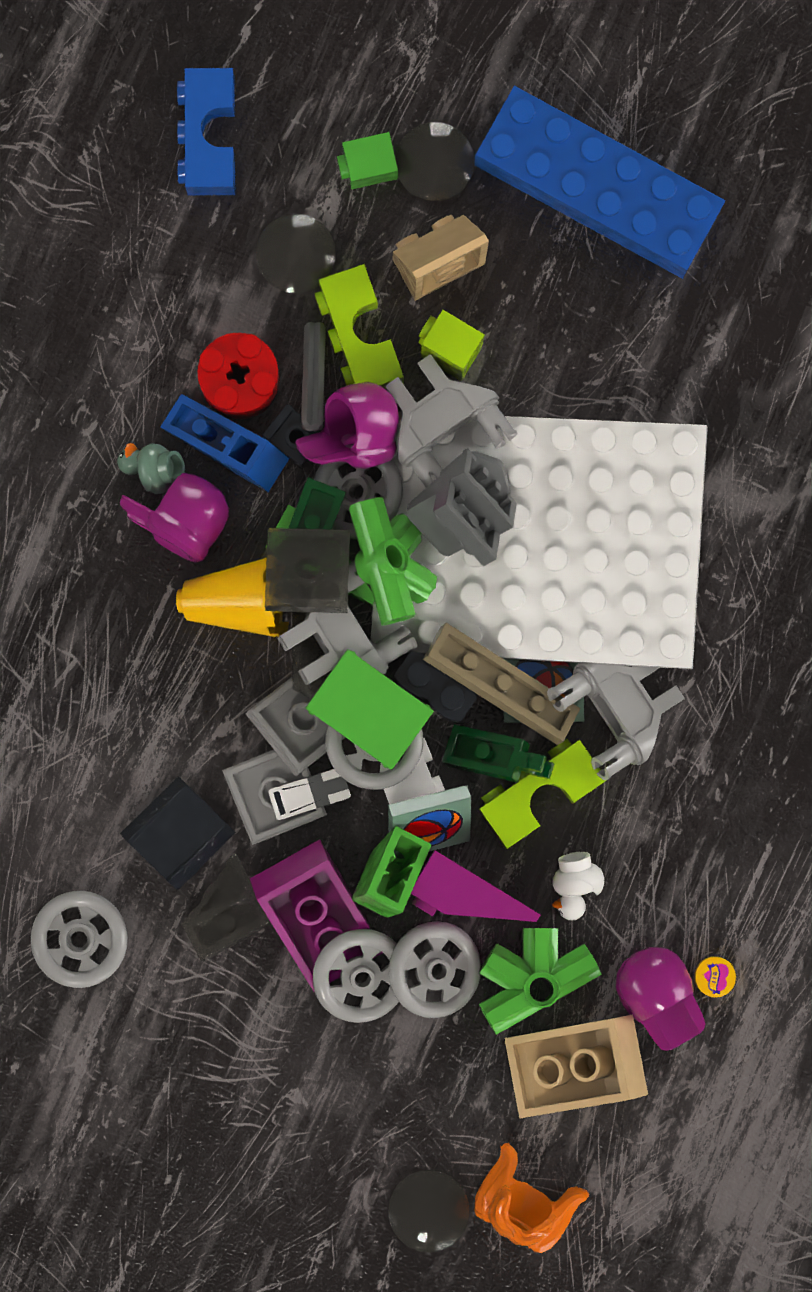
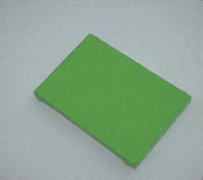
(369, 709)

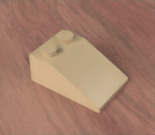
(440, 255)
(576, 1066)

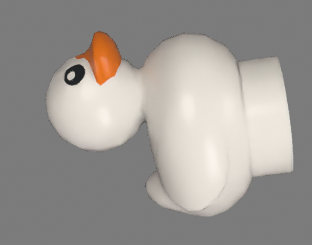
(573, 879)

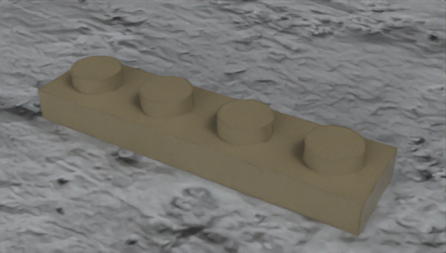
(499, 683)

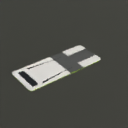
(308, 794)

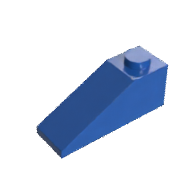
(225, 442)

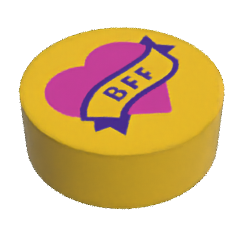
(715, 976)

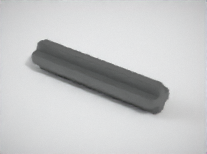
(313, 376)

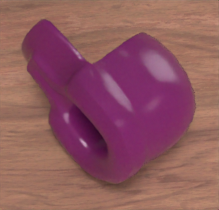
(358, 416)
(186, 519)
(660, 996)

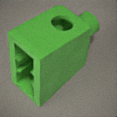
(390, 880)

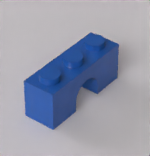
(206, 96)

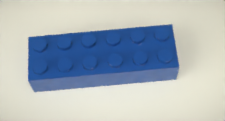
(598, 182)

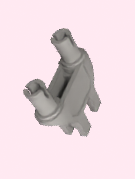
(442, 414)
(341, 632)
(623, 706)

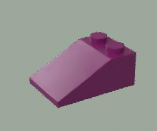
(457, 891)
(309, 906)

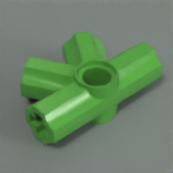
(387, 561)
(518, 973)

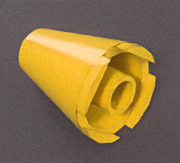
(231, 600)

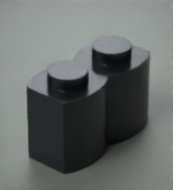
(443, 693)

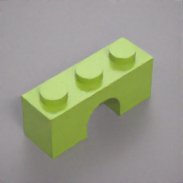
(345, 299)
(510, 810)

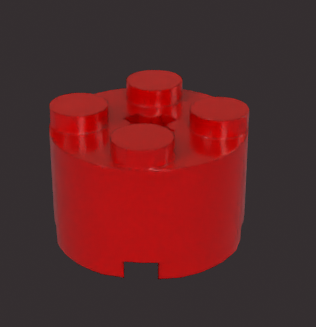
(217, 366)

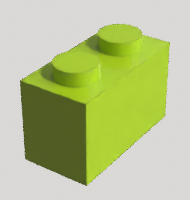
(451, 343)

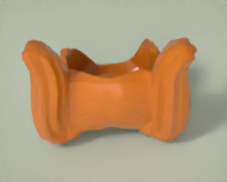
(522, 1211)

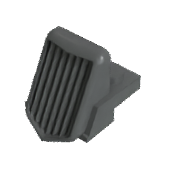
(466, 507)

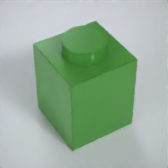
(368, 161)

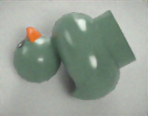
(154, 465)

